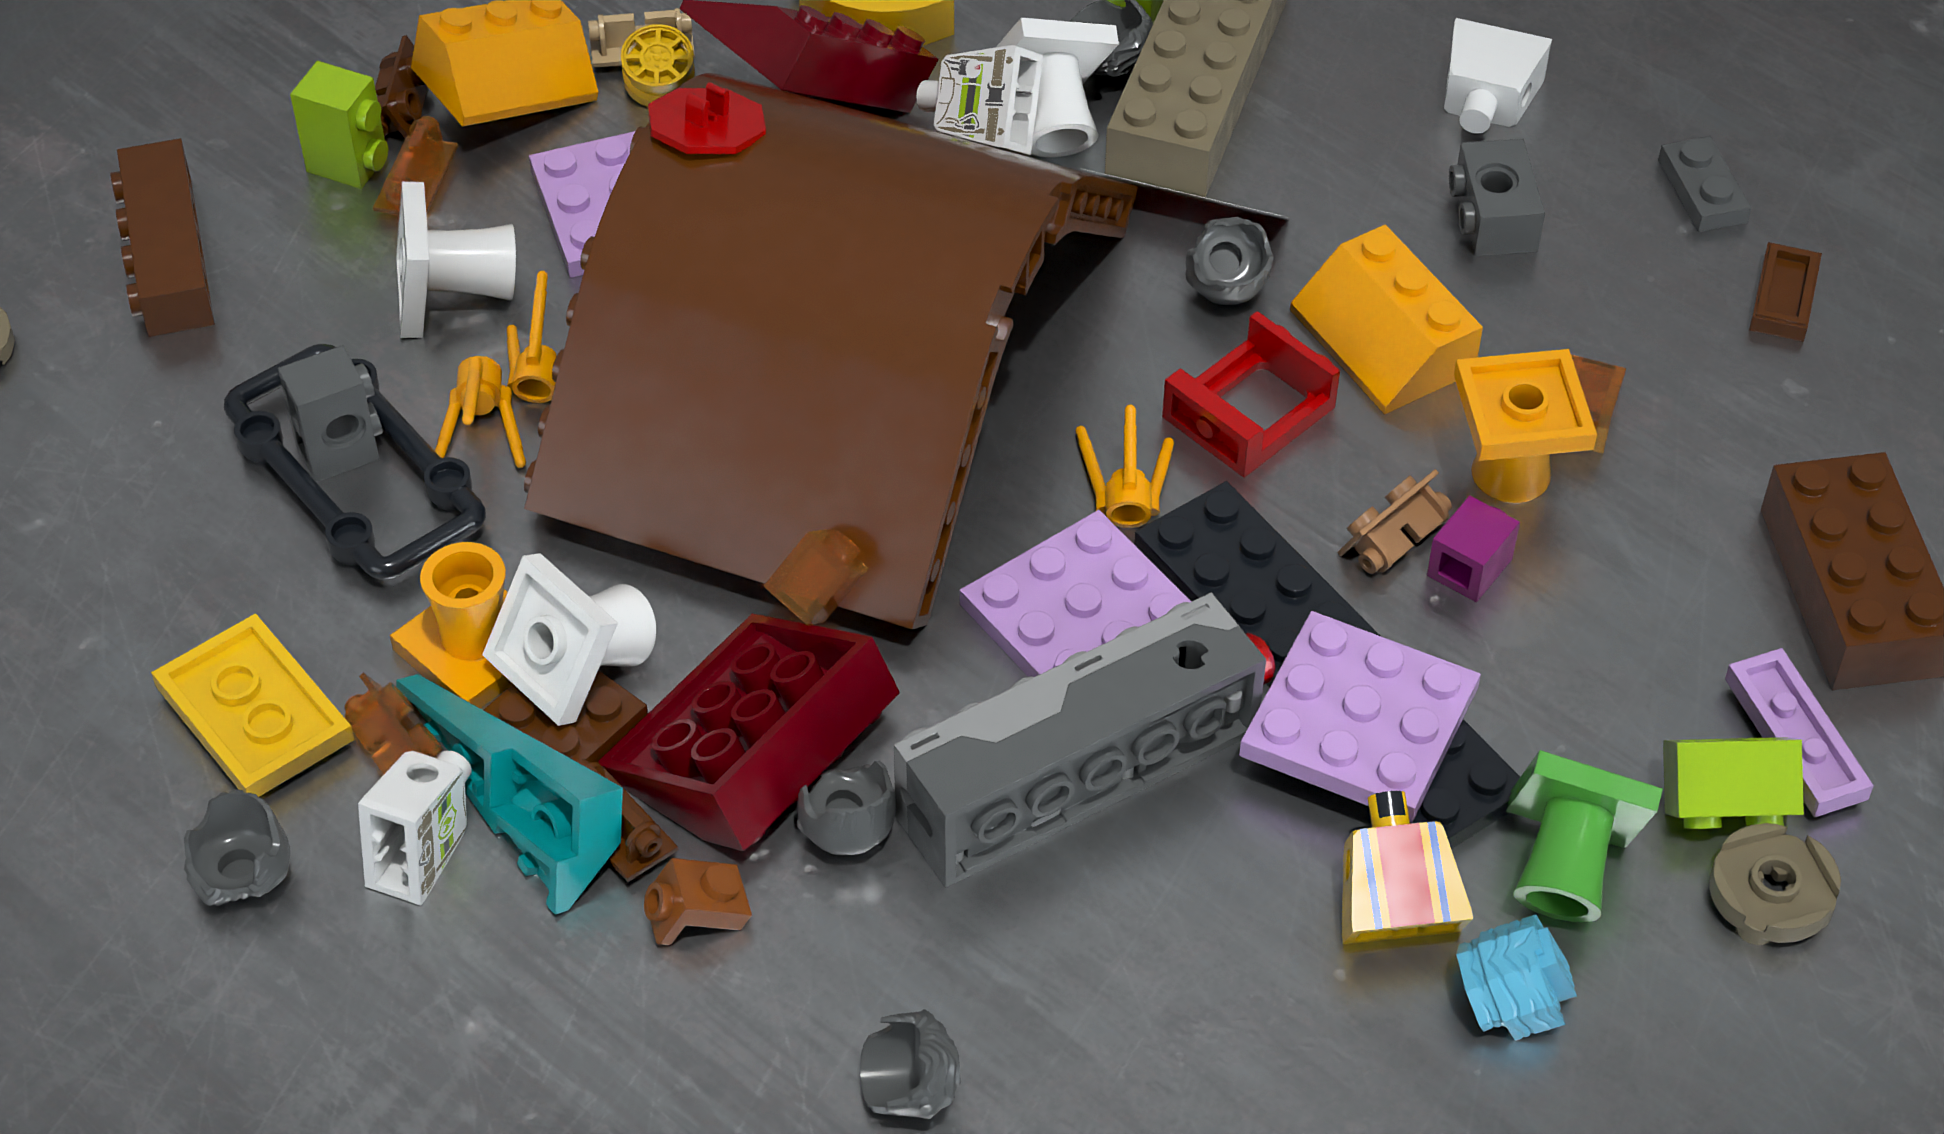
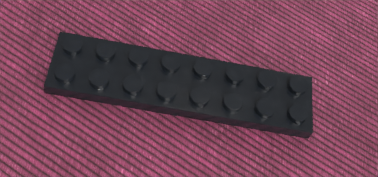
(1269, 591)

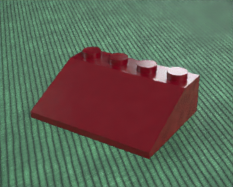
(821, 53)
(753, 727)

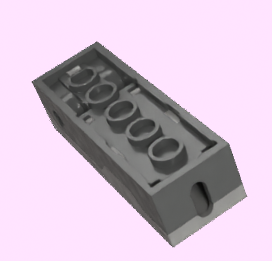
(1078, 737)

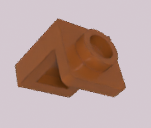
(695, 896)

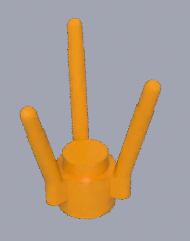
(532, 370)
(477, 394)
(1128, 496)

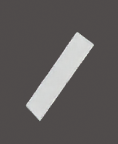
(1185, 193)

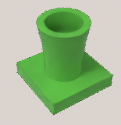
(1579, 817)

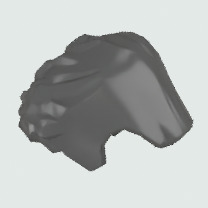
(1132, 30)
(1229, 261)
(848, 809)
(236, 849)
(909, 1066)

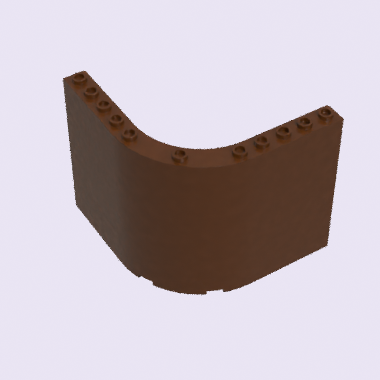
(799, 341)

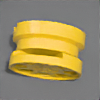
(656, 62)

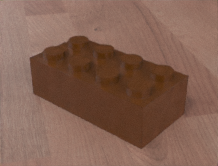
(1857, 569)

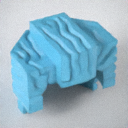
(1516, 977)

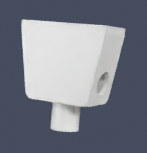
(1493, 74)

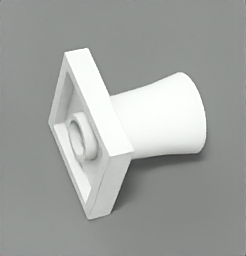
(1069, 58)
(447, 260)
(557, 636)

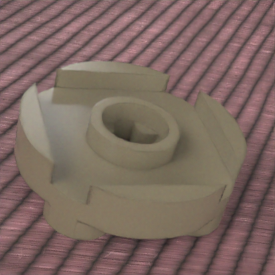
(1768, 914)

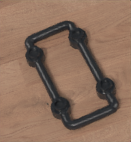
(351, 533)

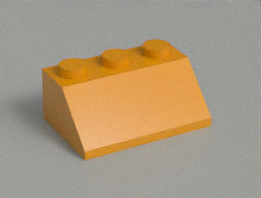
(504, 59)
(1387, 319)

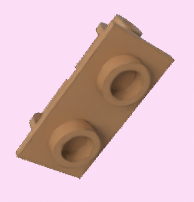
(1379, 535)

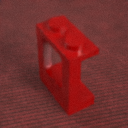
(1224, 431)

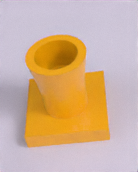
(1519, 415)
(451, 634)

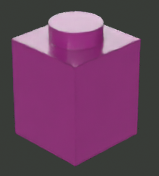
(1473, 548)

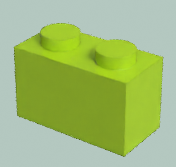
(339, 124)
(1733, 779)

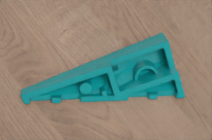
(547, 803)

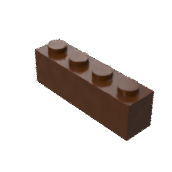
(163, 238)

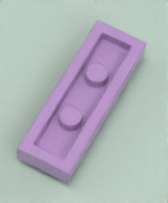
(1786, 707)

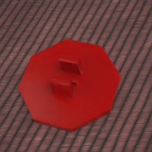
(706, 120)

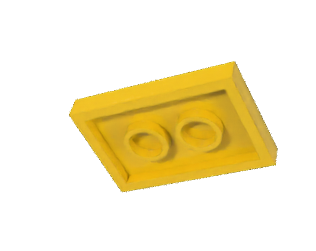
(252, 706)

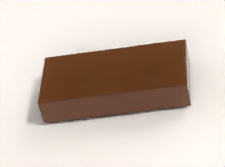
(1785, 292)

